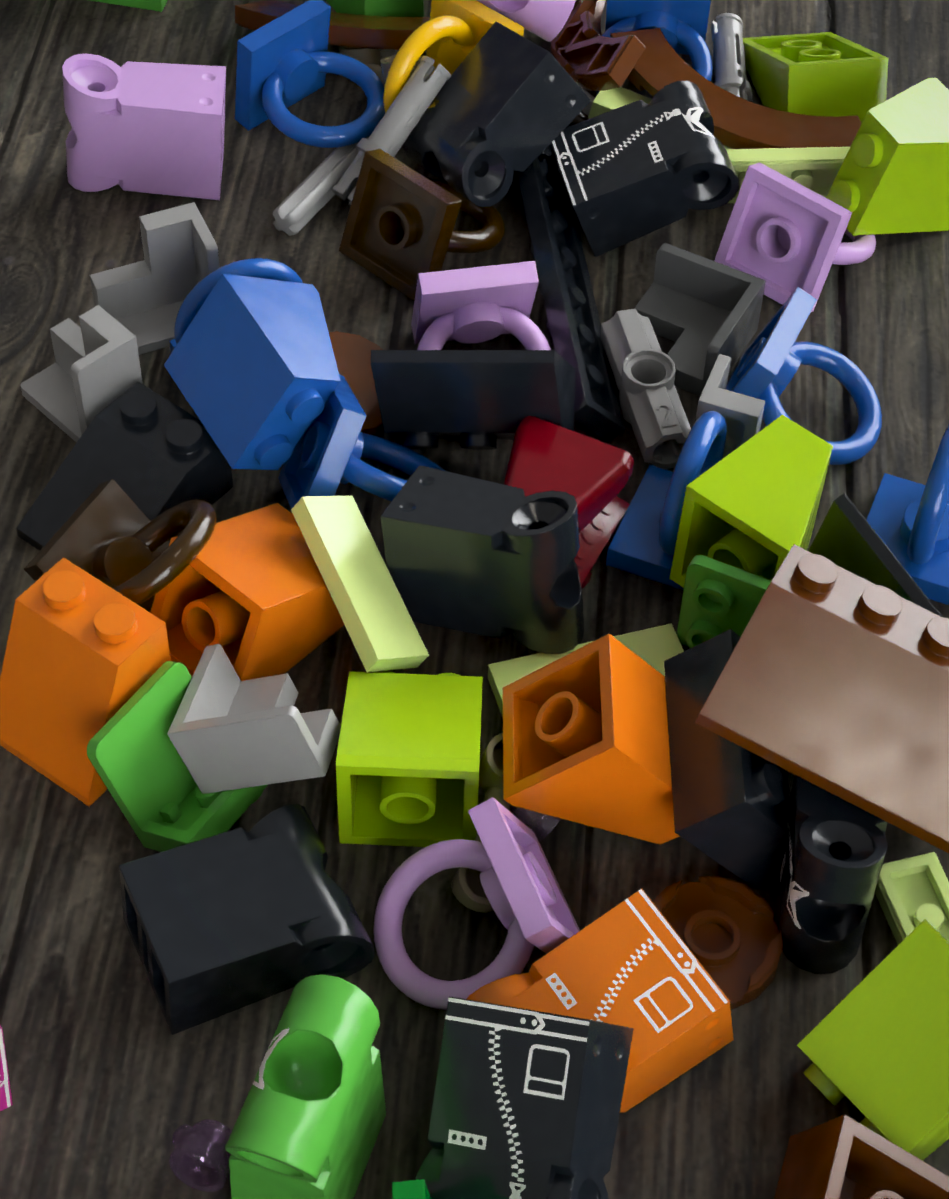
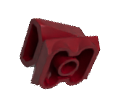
(565, 461)

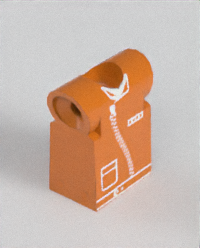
(634, 975)

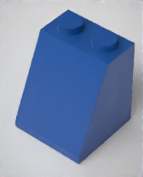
(256, 367)

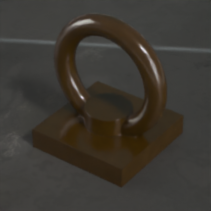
(407, 222)
(125, 548)

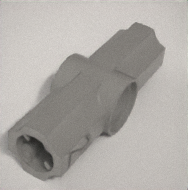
(646, 387)

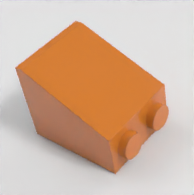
(252, 595)
(68, 669)
(592, 742)

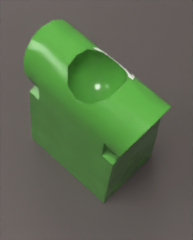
(313, 1099)

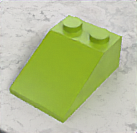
(816, 74)

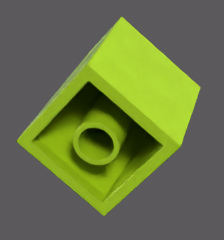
(899, 165)
(754, 502)
(408, 758)
(892, 1045)

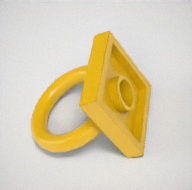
(447, 37)

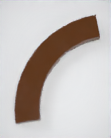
(344, 28)
(589, 57)
(735, 119)

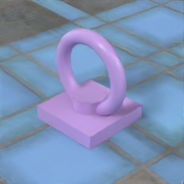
(788, 235)
(477, 306)
(517, 887)

